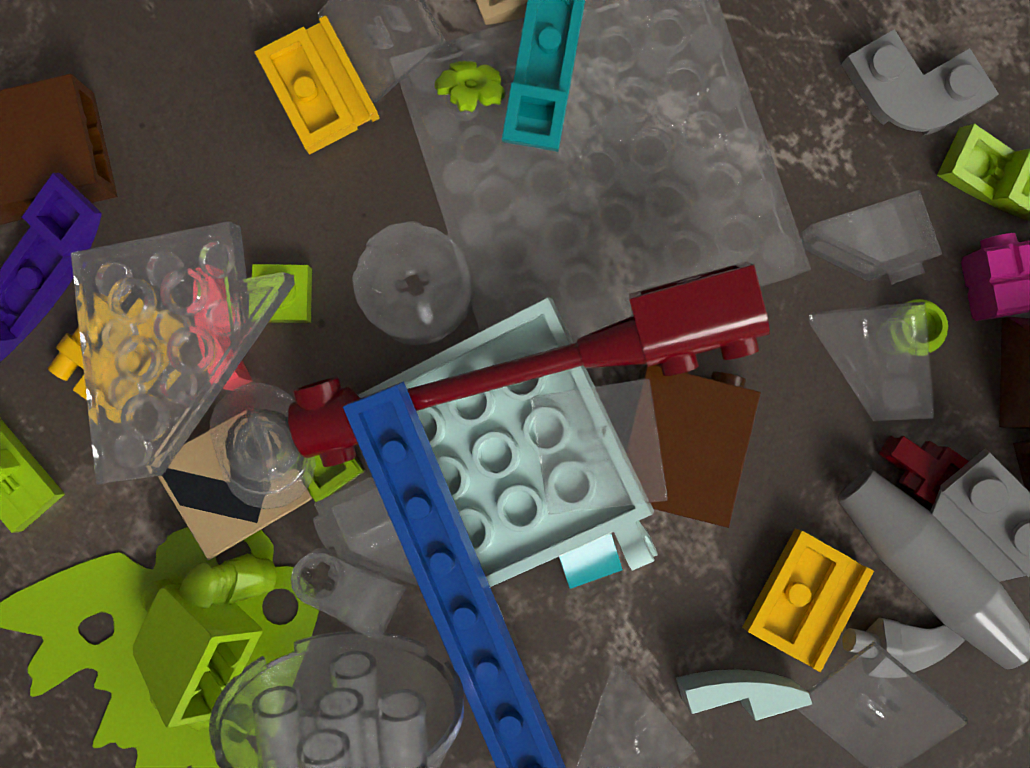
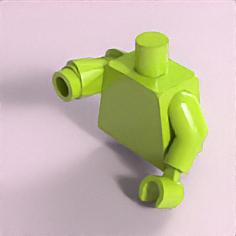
(199, 636)

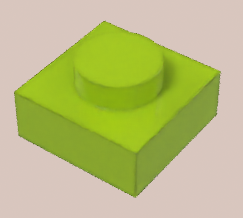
(297, 304)

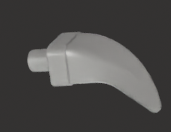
(910, 645)

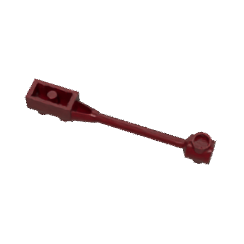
(667, 329)

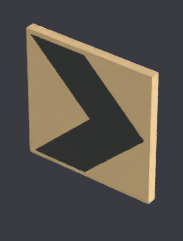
(207, 503)

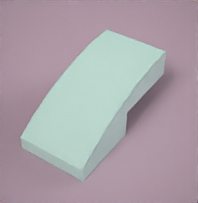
(759, 692)

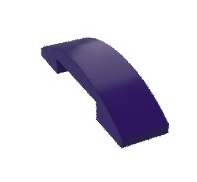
(41, 262)

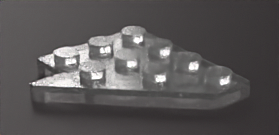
(162, 338)

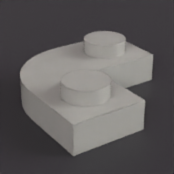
(914, 101)

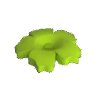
(469, 84)

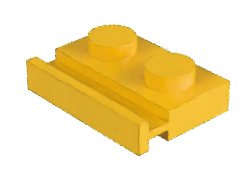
(317, 85)
(808, 599)

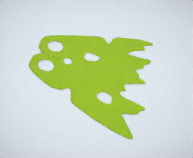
(115, 586)

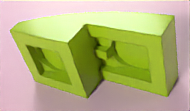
(989, 170)

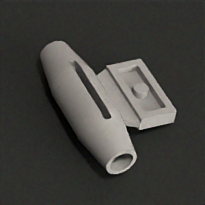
(956, 550)

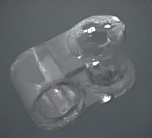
(357, 599)

